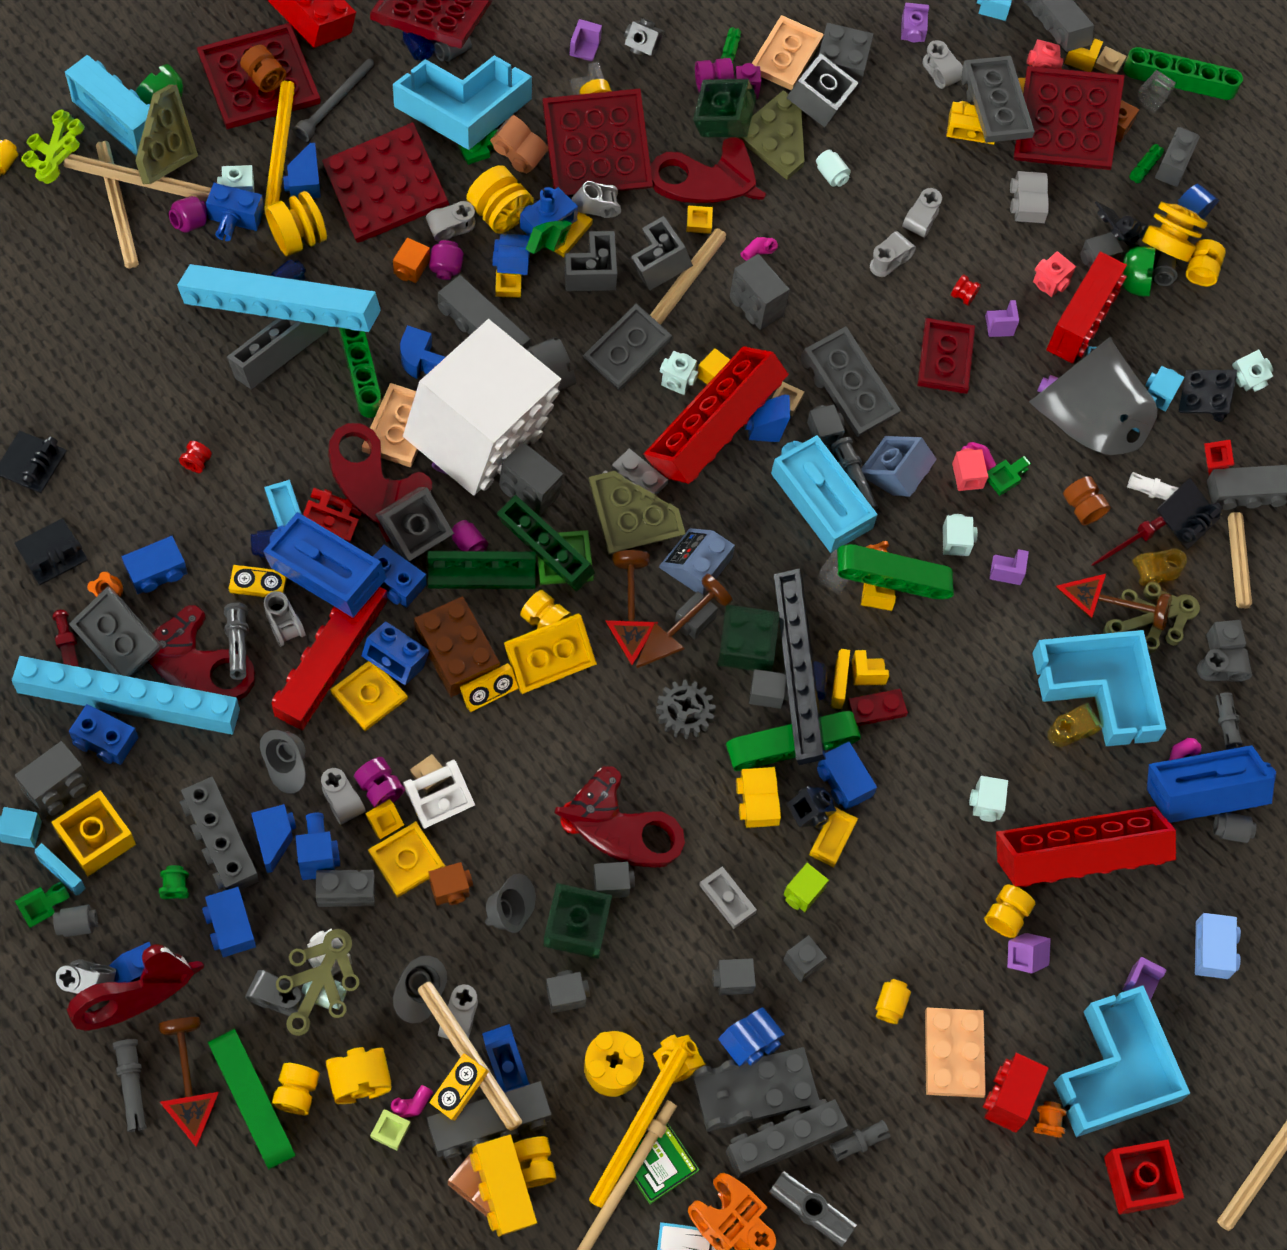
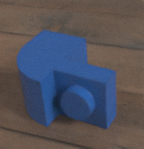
(1198, 200)
(416, 352)

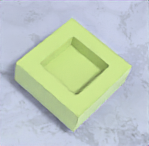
(390, 1129)

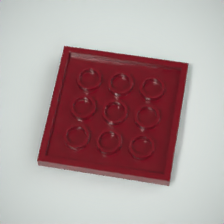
(434, 19)
(235, 91)
(1071, 117)
(597, 140)
(385, 182)

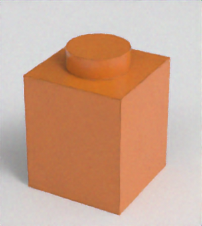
(411, 260)

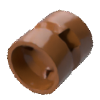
(263, 68)
(1085, 499)

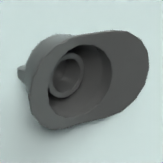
(284, 759)
(511, 904)
(406, 998)

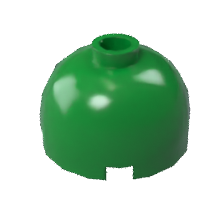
(154, 83)
(1139, 270)

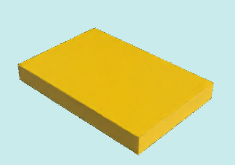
(550, 653)

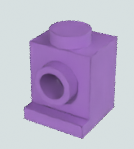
(914, 22)

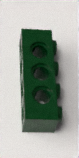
(546, 543)

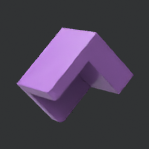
(585, 40)
(1002, 321)
(1009, 569)
(1028, 952)
(1144, 974)

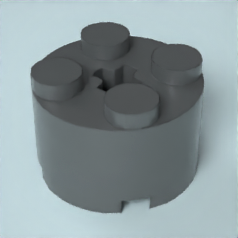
(554, 356)

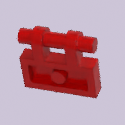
(332, 520)

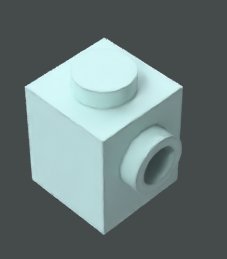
(237, 177)
(958, 535)
(989, 798)

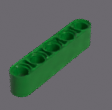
(1187, 73)
(361, 369)
(895, 572)
(778, 743)
(251, 1099)

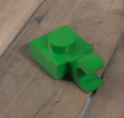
(479, 151)
(1006, 476)
(38, 905)

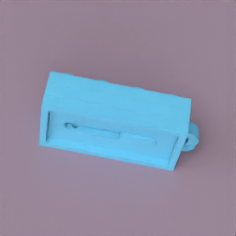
(108, 101)
(823, 493)

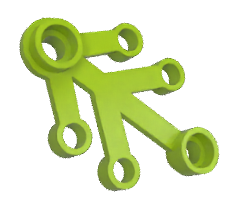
(48, 170)

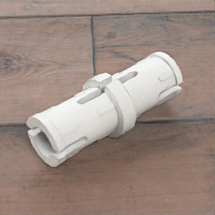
(1150, 486)

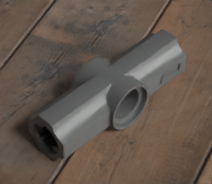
(829, 1221)

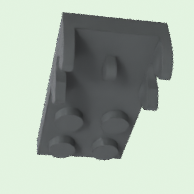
(997, 98)
(850, 381)
(754, 1092)

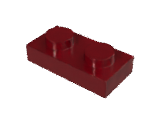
(878, 707)

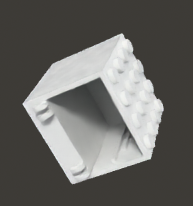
(481, 406)

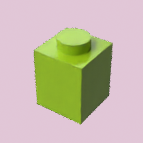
(805, 888)

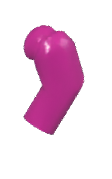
(759, 246)
(412, 1107)

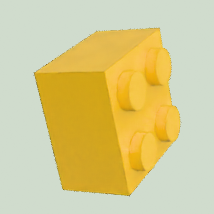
(93, 833)

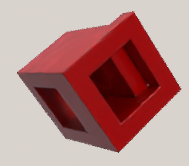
(1219, 455)

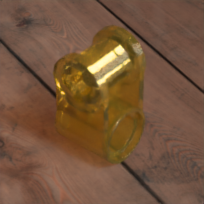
(1155, 566)
(1074, 726)

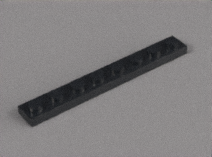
(799, 667)

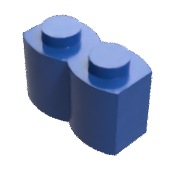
(511, 254)
(752, 1037)

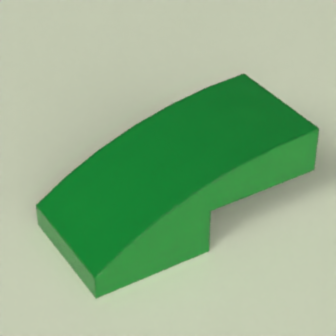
(548, 235)

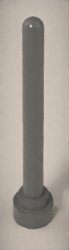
(306, 128)

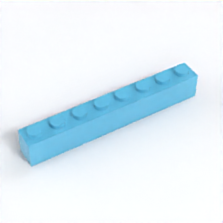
(279, 297)
(126, 695)

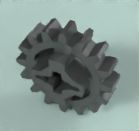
(675, 704)

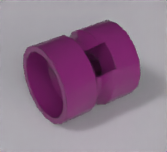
(707, 70)
(377, 780)

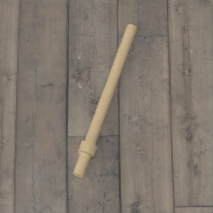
(655, 1130)

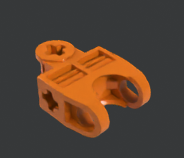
(748, 1226)

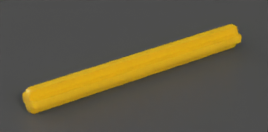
(279, 143)
(638, 1126)

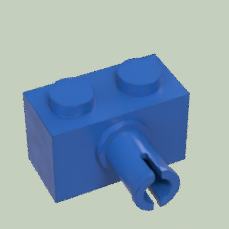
(552, 206)
(234, 208)
(316, 848)

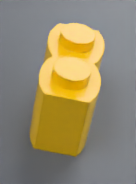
(759, 797)

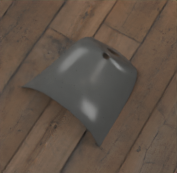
(1094, 396)

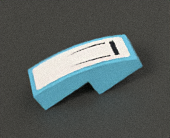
(681, 1238)

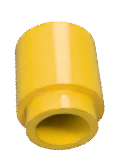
(7, 155)
(892, 1001)

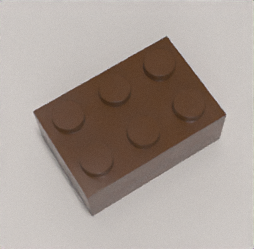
(455, 644)

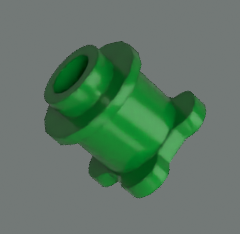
(174, 883)

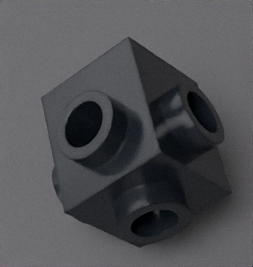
(811, 807)

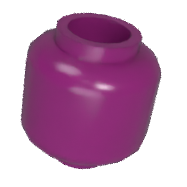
(188, 214)
(446, 259)

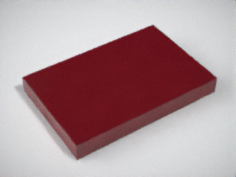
(946, 355)

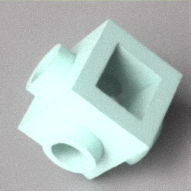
(1257, 364)
(679, 372)

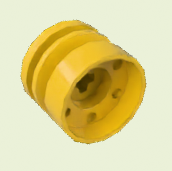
(499, 198)
(299, 222)
(1174, 231)

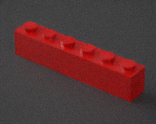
(324, 662)

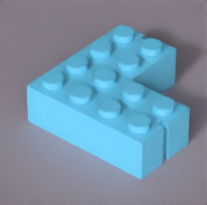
(466, 107)
(1112, 670)
(1136, 1069)

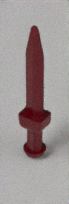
(1145, 530)
(65, 639)

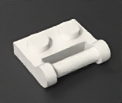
(441, 803)

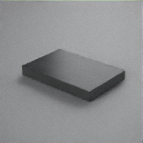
(627, 347)
(115, 634)

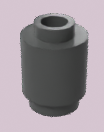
(1234, 827)
(75, 921)

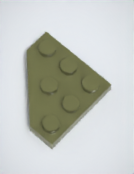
(778, 135)
(165, 137)
(632, 514)

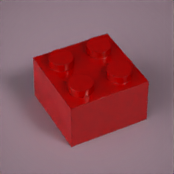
(1016, 1092)
(1143, 1177)

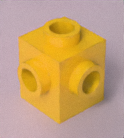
(692, 1062)

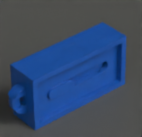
(324, 564)
(1211, 783)

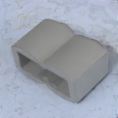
(1030, 196)

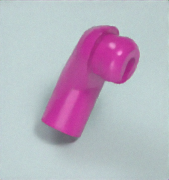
(989, 461)
(1184, 748)

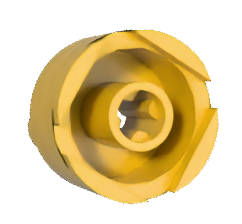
(359, 1075)
(625, 1075)

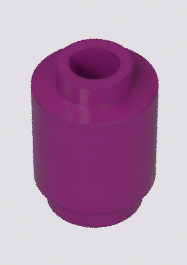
(468, 537)

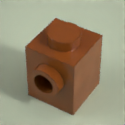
(1126, 119)
(450, 884)

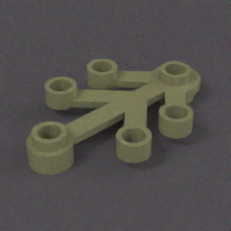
(1177, 609)
(320, 977)

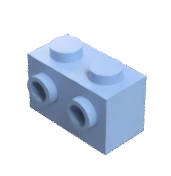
(1216, 946)

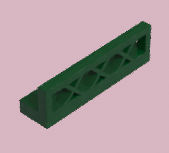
(481, 570)

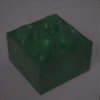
(724, 108)
(748, 638)
(577, 920)

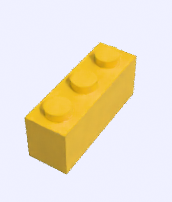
(503, 1185)

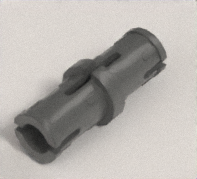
(1228, 720)
(860, 1140)

